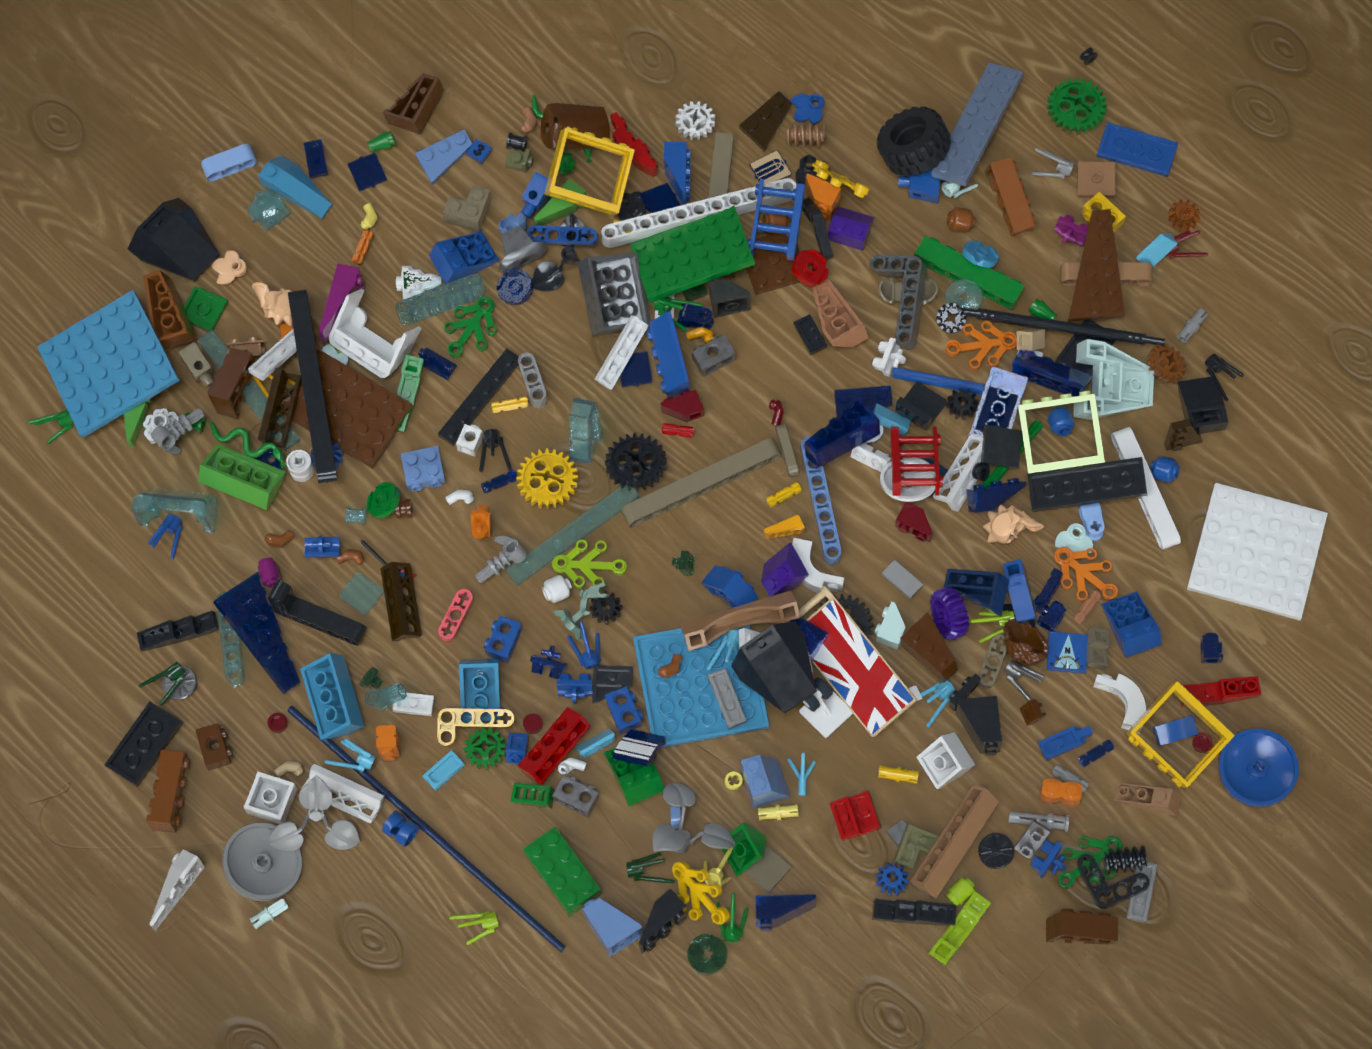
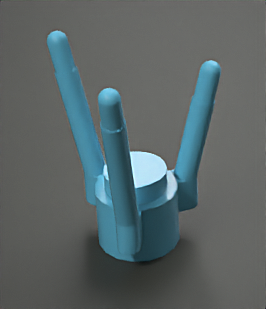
(731, 642)
(942, 691)
(364, 759)

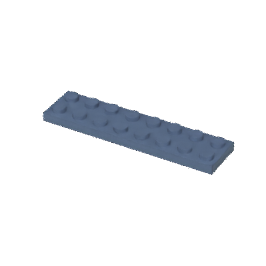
(978, 123)

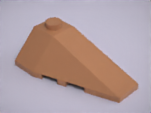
(837, 318)

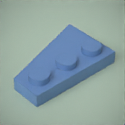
(441, 155)

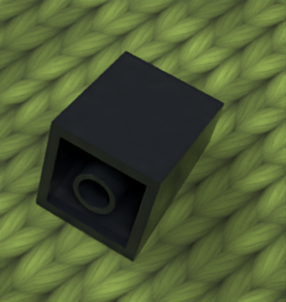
(981, 723)

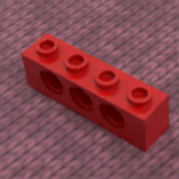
(554, 746)

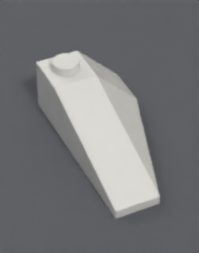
(181, 875)

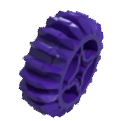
(949, 613)

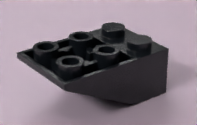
(1203, 404)
(665, 914)

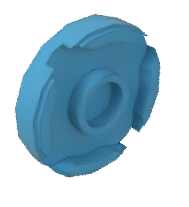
(979, 254)

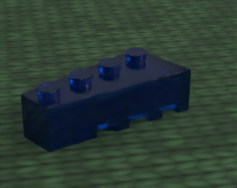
(845, 432)

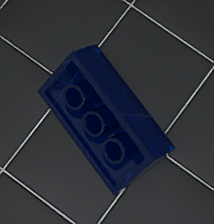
(1049, 374)

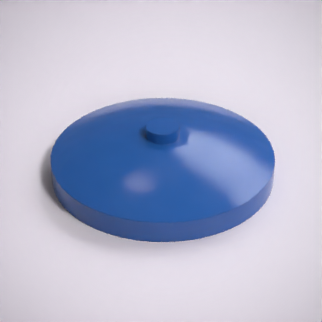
(1258, 767)

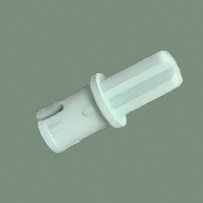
(269, 913)

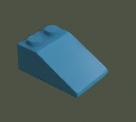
(480, 686)

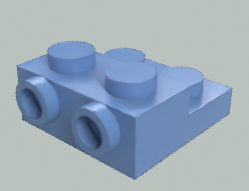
(423, 468)

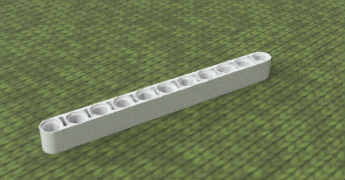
(689, 212)

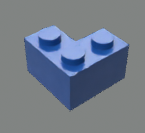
(729, 586)

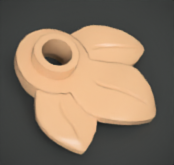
(227, 267)

